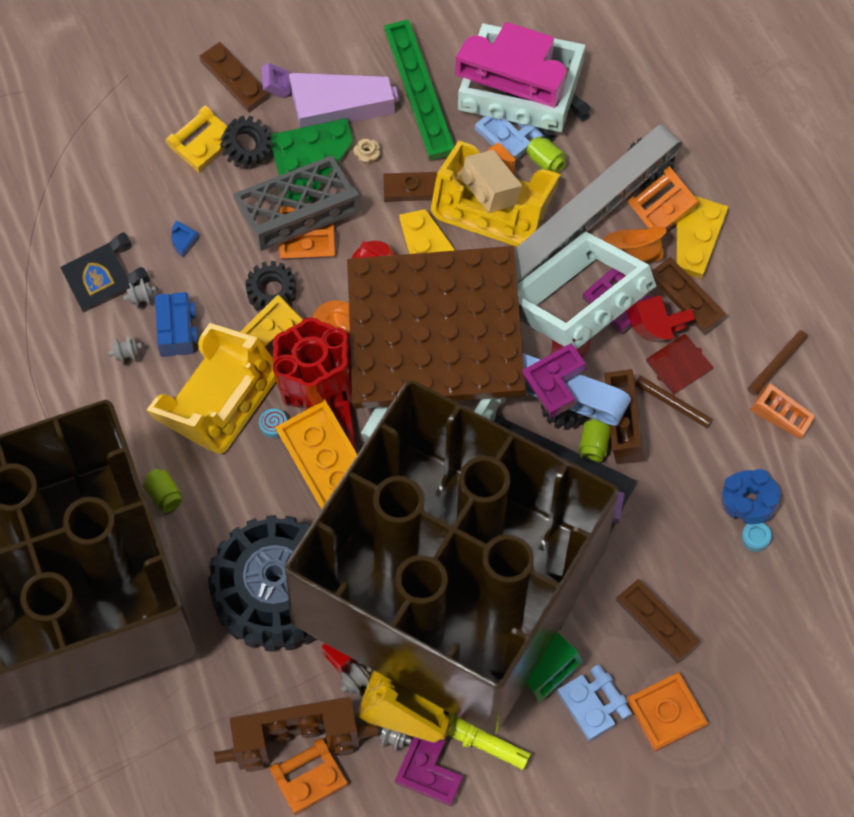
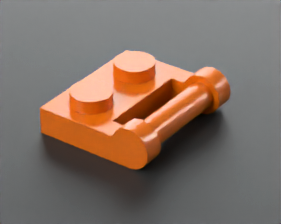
(669, 207)
(313, 785)

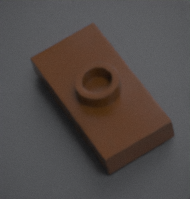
(409, 186)

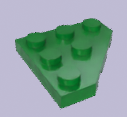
(307, 145)

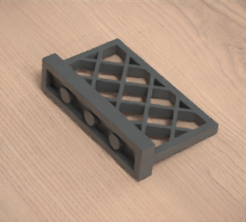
(306, 216)

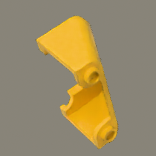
(458, 206)
(220, 391)
(401, 710)

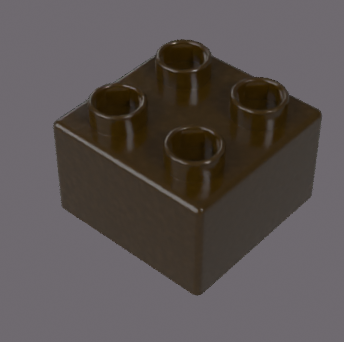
(450, 555)
(79, 566)

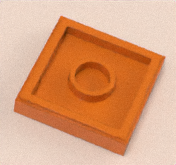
(667, 712)

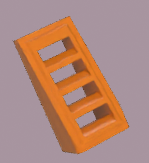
(780, 398)

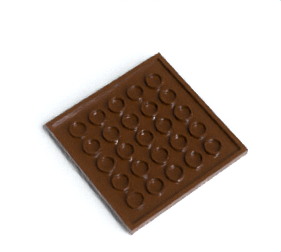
(435, 322)

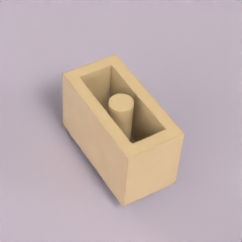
(491, 181)

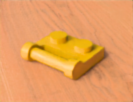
(205, 146)

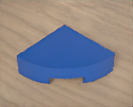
(183, 238)

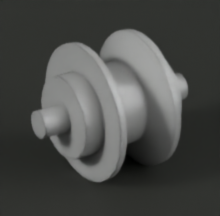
(139, 293)
(125, 349)
(355, 680)
(393, 737)

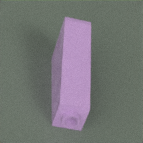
(336, 97)

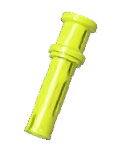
(486, 742)

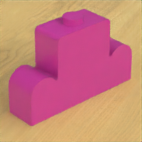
(514, 63)

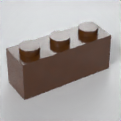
(627, 435)

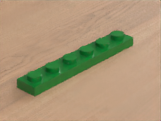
(419, 89)

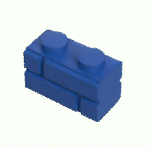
(174, 324)

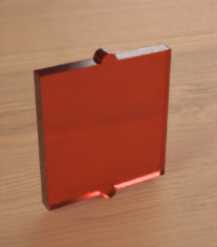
(679, 364)

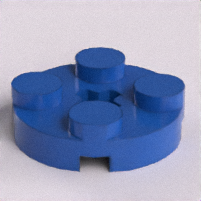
(752, 482)

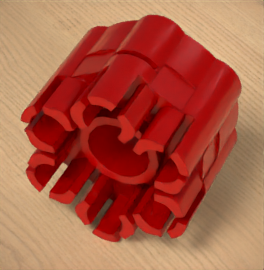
(312, 364)

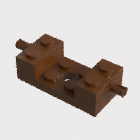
(278, 725)

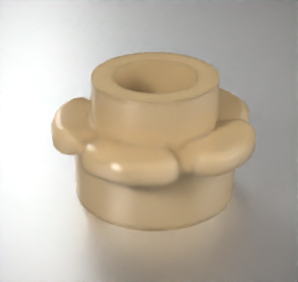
(370, 156)

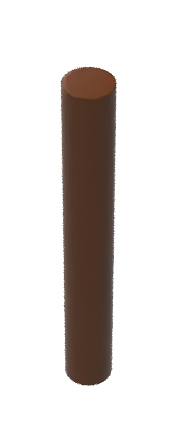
(777, 362)
(674, 402)

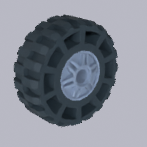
(251, 584)

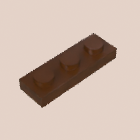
(234, 77)
(687, 295)
(657, 621)

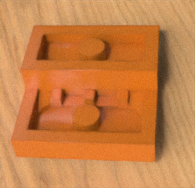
(314, 244)

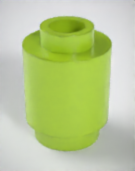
(546, 154)
(594, 440)
(162, 490)

